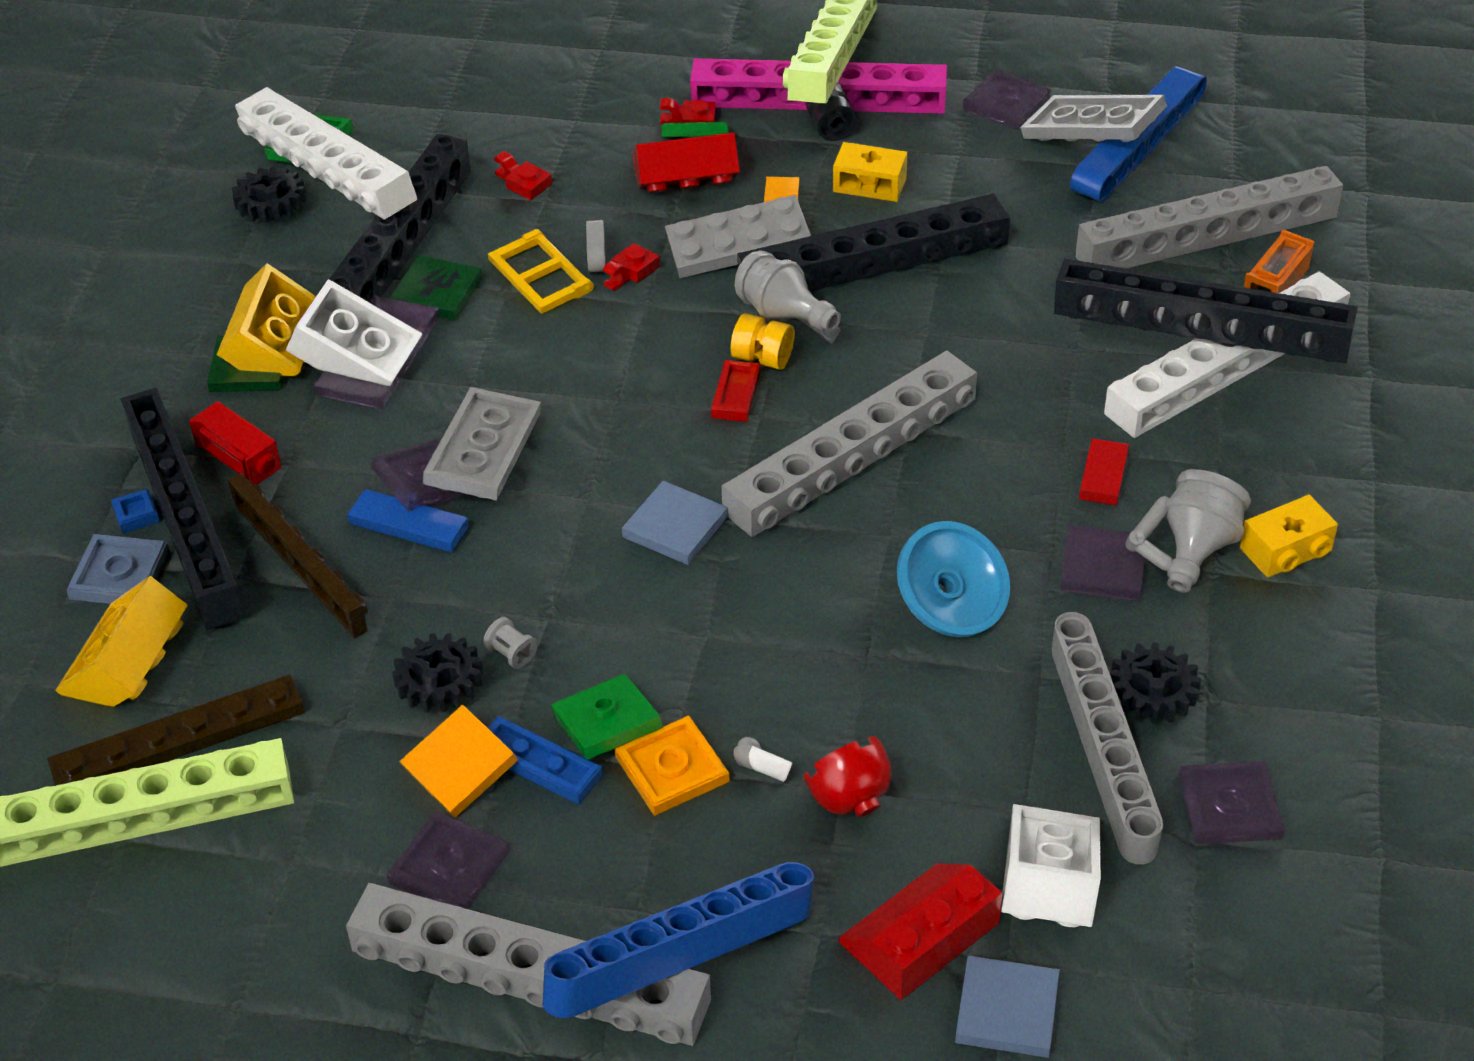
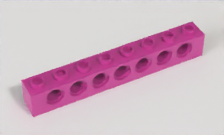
(866, 85)

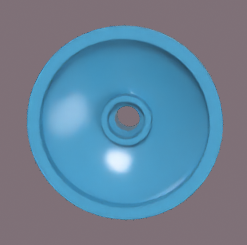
(967, 568)

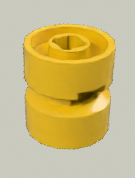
(762, 341)

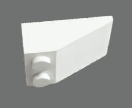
(352, 337)
(1052, 866)

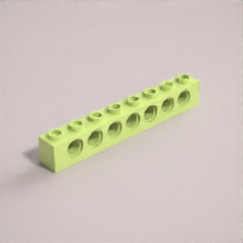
(827, 49)
(143, 801)

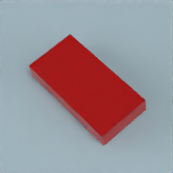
(735, 390)
(1104, 471)

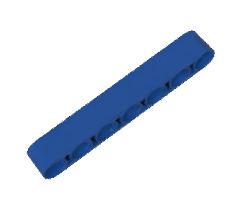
(1115, 160)
(676, 939)

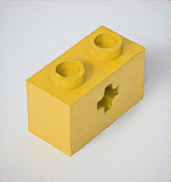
(870, 171)
(1288, 536)

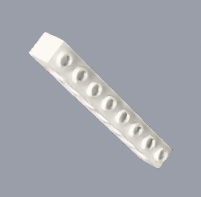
(326, 153)
(1197, 370)

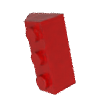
(686, 162)
(925, 926)

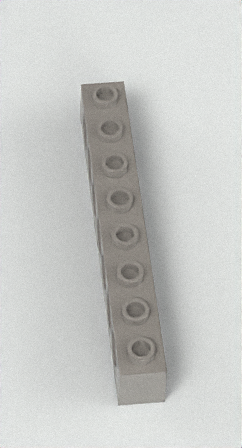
(1211, 219)
(848, 443)
(509, 947)

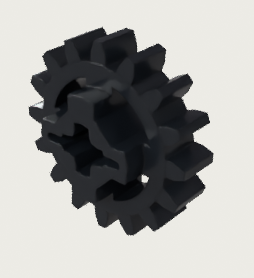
(269, 194)
(437, 672)
(1155, 682)

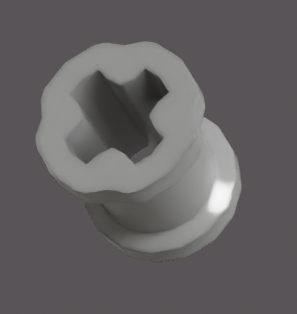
(510, 642)

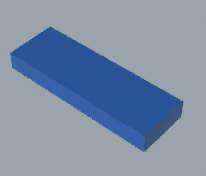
(422, 525)
(548, 762)

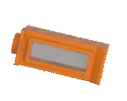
(1282, 263)

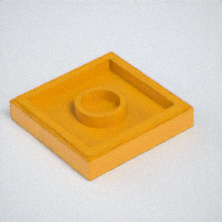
(458, 761)
(672, 765)

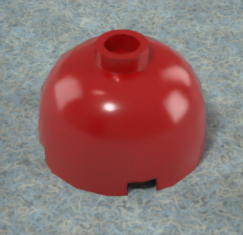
(851, 778)

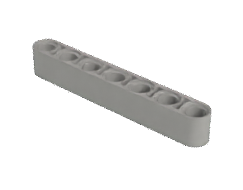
(1107, 739)

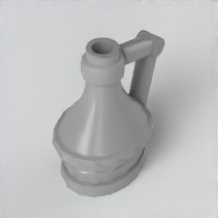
(781, 294)
(1203, 517)

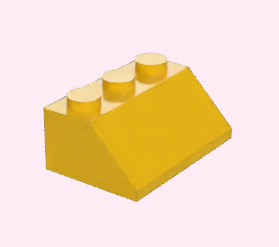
(265, 323)
(124, 645)

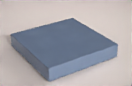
(675, 522)
(115, 566)
(1007, 1006)

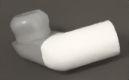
(752, 757)

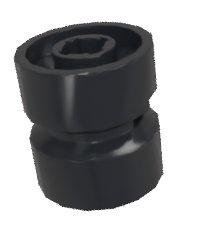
(835, 118)

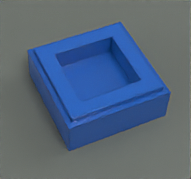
(135, 511)

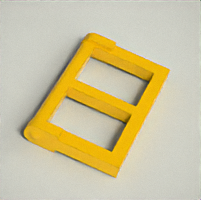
(521, 281)

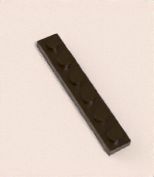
(303, 561)
(181, 732)

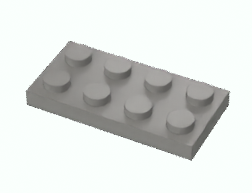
(1094, 117)
(716, 239)
(482, 443)

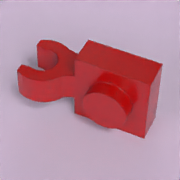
(690, 112)
(524, 179)
(632, 264)

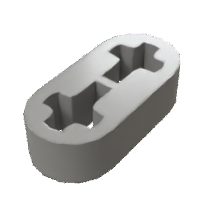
(595, 245)

